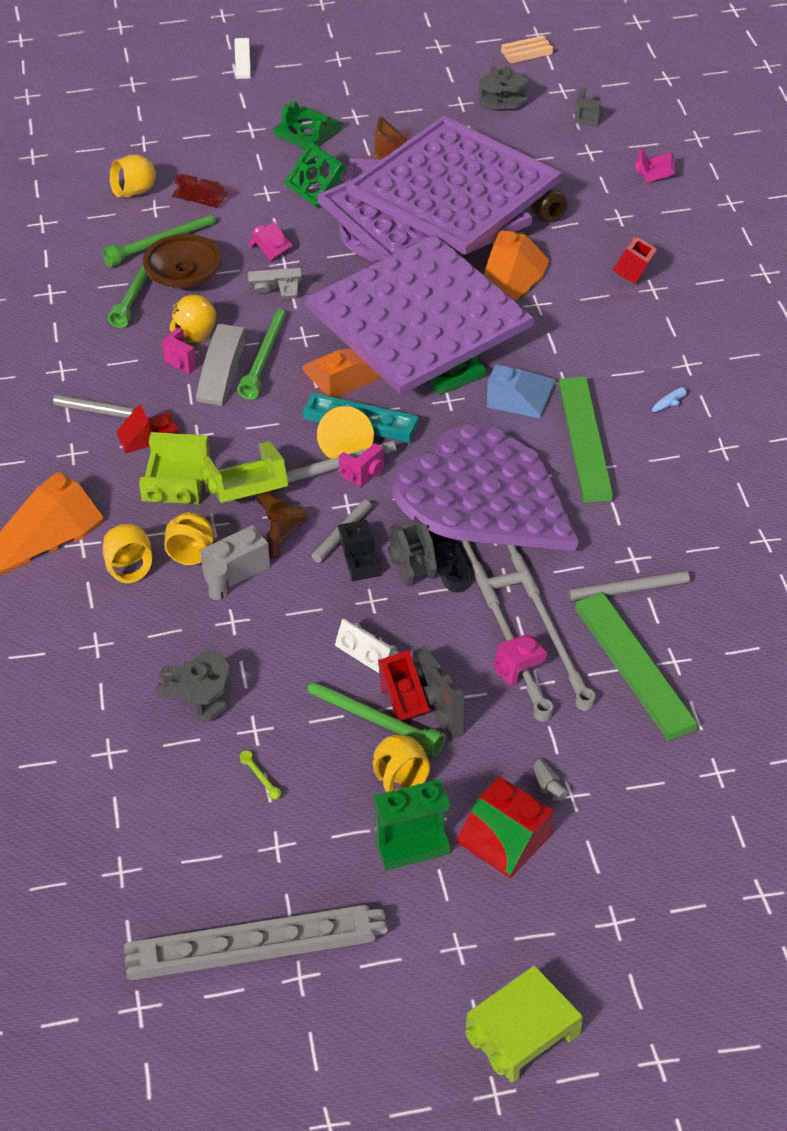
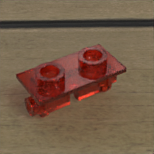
(207, 193)

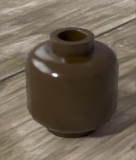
(551, 205)

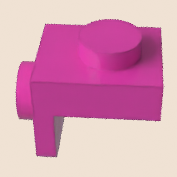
(655, 168)
(270, 240)
(179, 353)
(364, 467)
(517, 656)

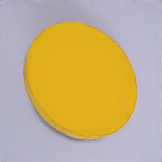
(344, 431)

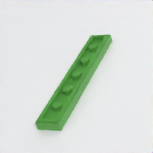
(585, 440)
(636, 667)

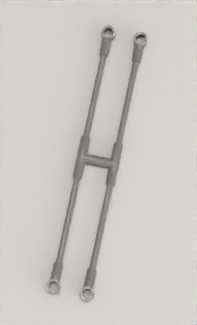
(525, 577)

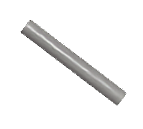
(92, 406)
(333, 539)

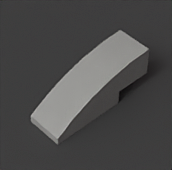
(220, 364)

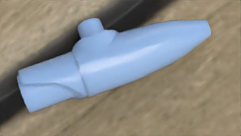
(669, 400)

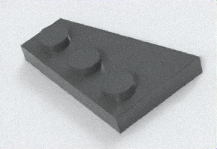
(440, 693)

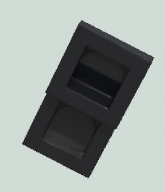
(359, 550)

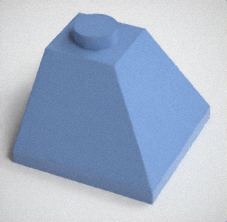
(518, 391)

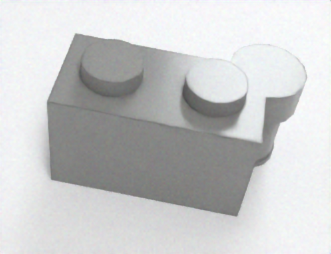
(234, 560)

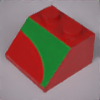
(506, 827)

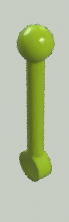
(246, 758)

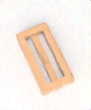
(527, 49)

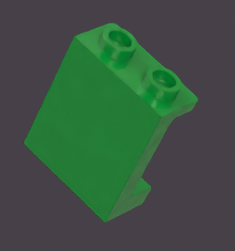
(411, 824)

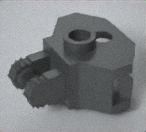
(503, 89)
(412, 551)
(198, 684)

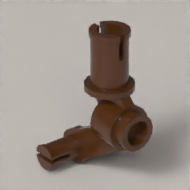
(283, 520)

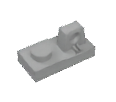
(285, 279)

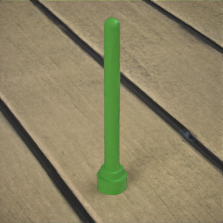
(115, 254)
(120, 313)
(250, 384)
(431, 739)

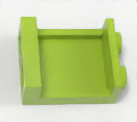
(174, 468)
(246, 478)
(521, 1022)

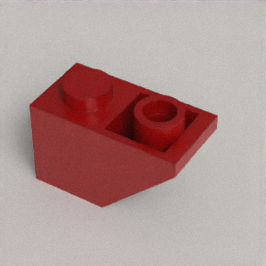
(635, 259)

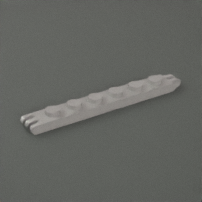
(253, 941)

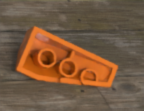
(515, 264)
(340, 372)
(48, 518)

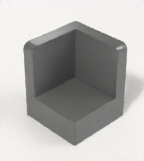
(587, 110)

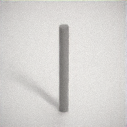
(330, 464)
(630, 585)

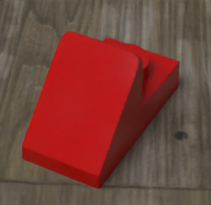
(136, 430)
(403, 685)

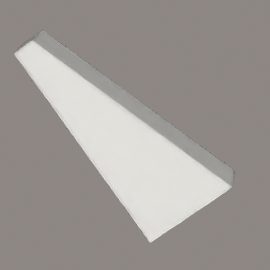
(242, 58)

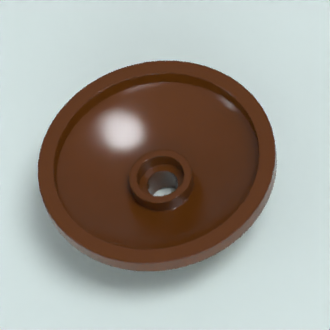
(182, 260)

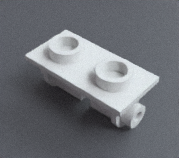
(362, 645)

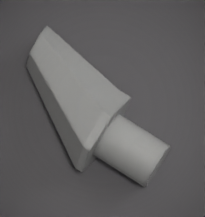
(548, 780)

